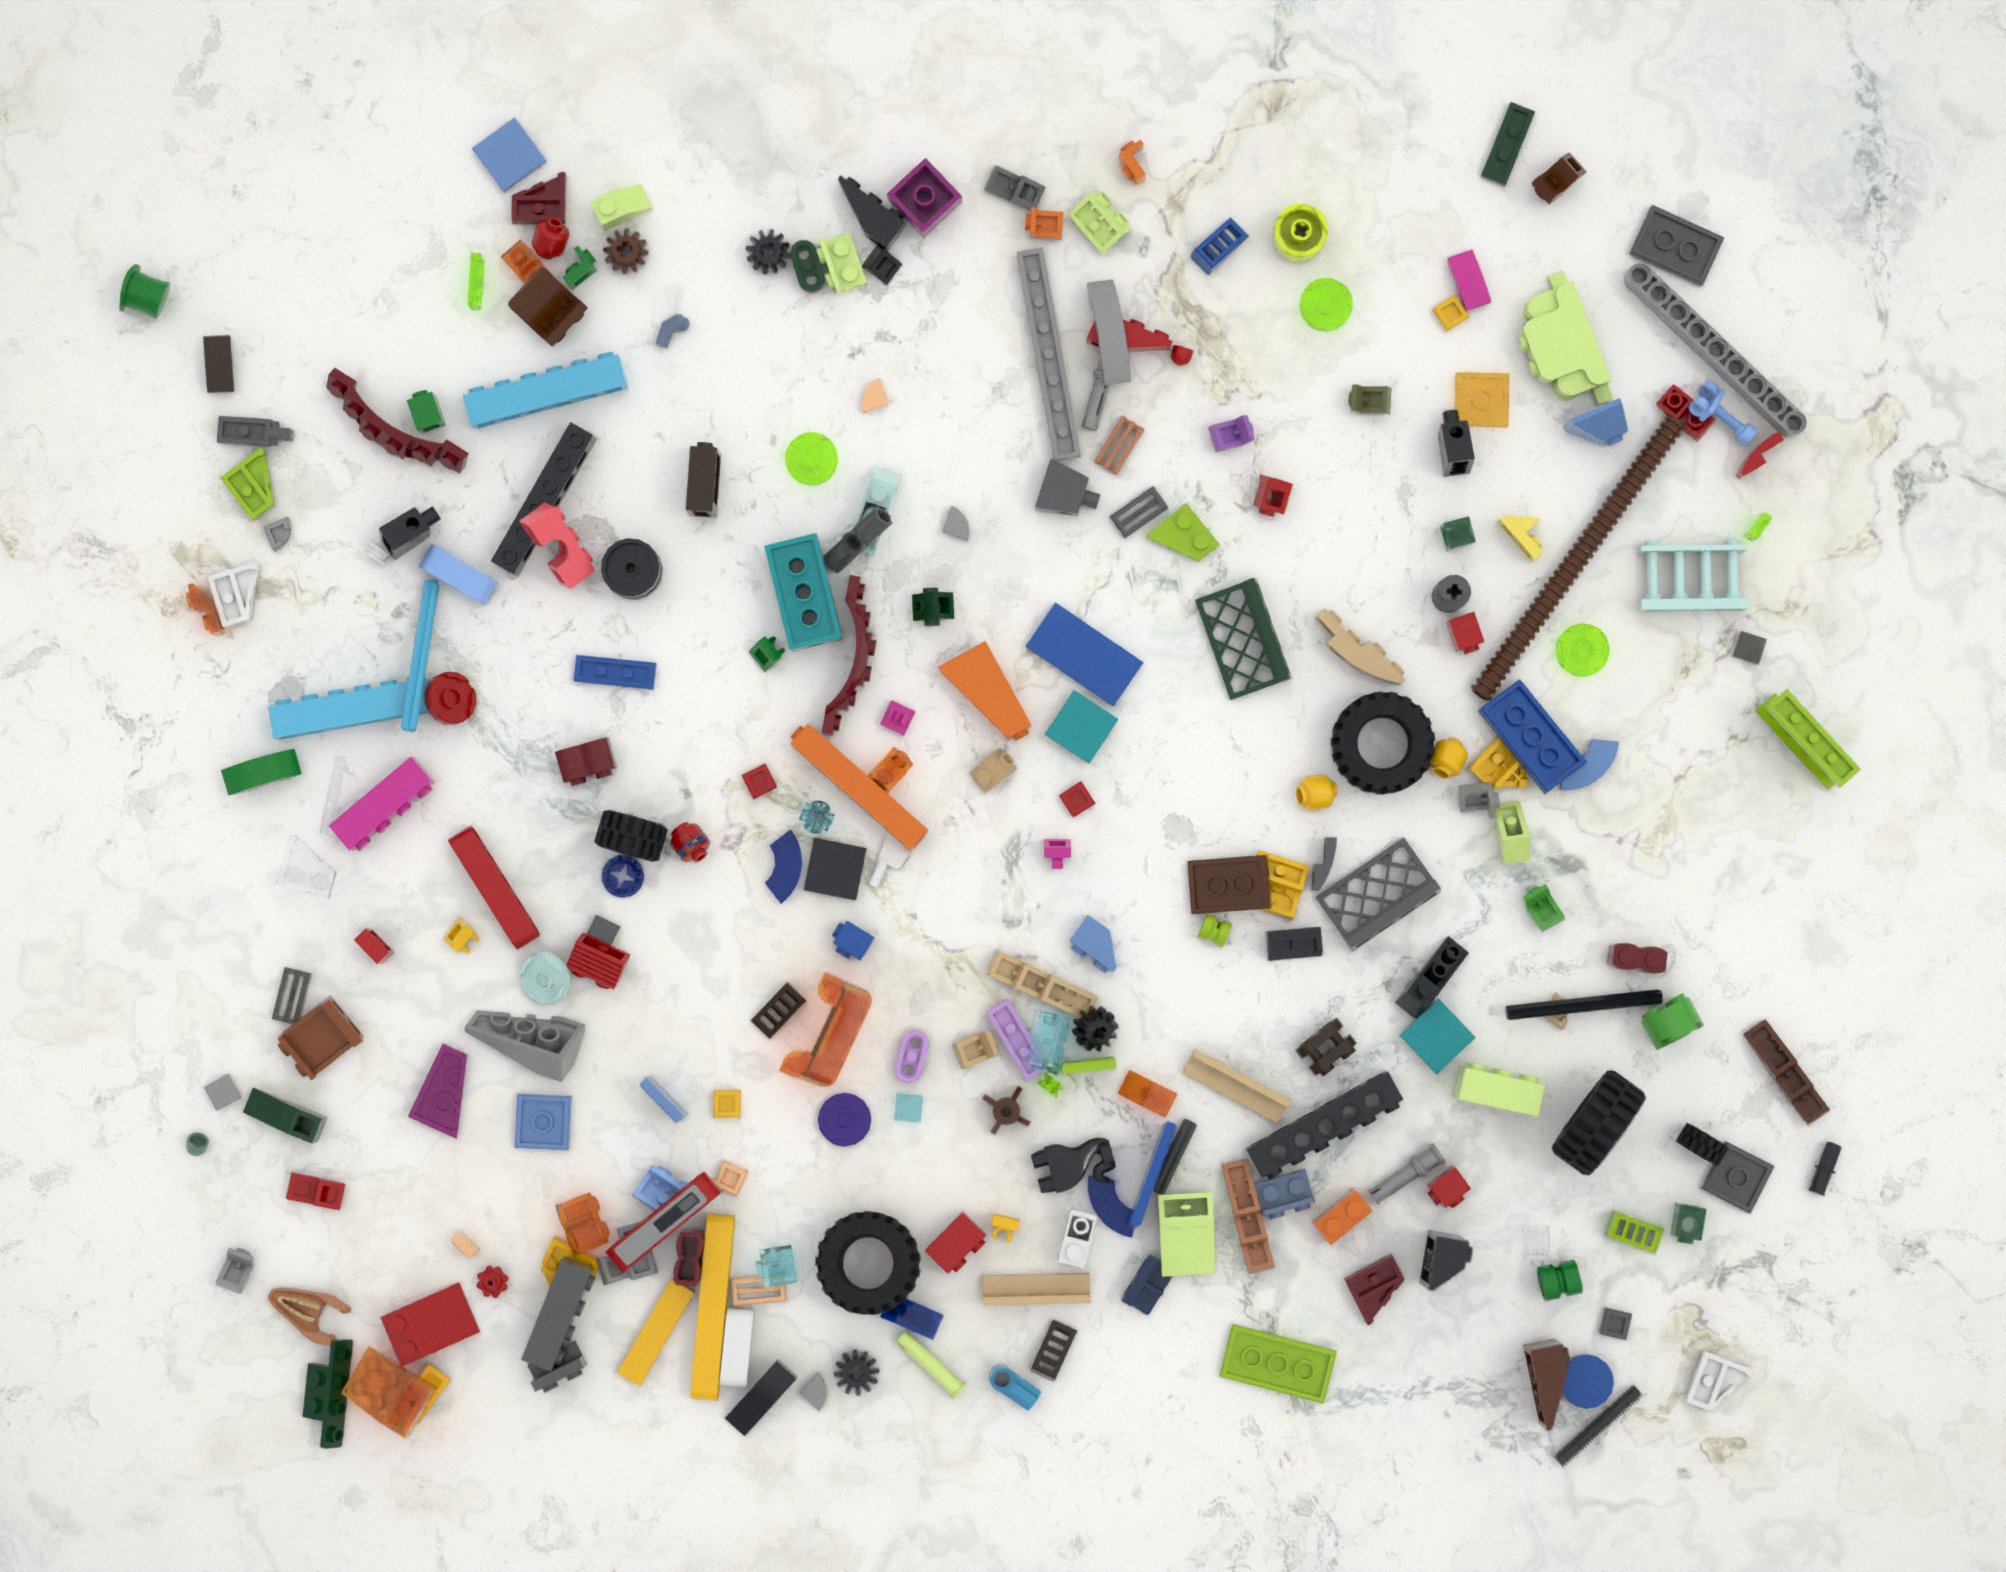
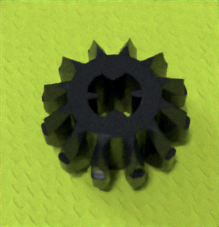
(768, 261)
(1085, 1025)
(864, 1377)

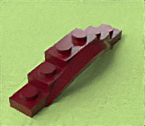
(389, 437)
(860, 670)

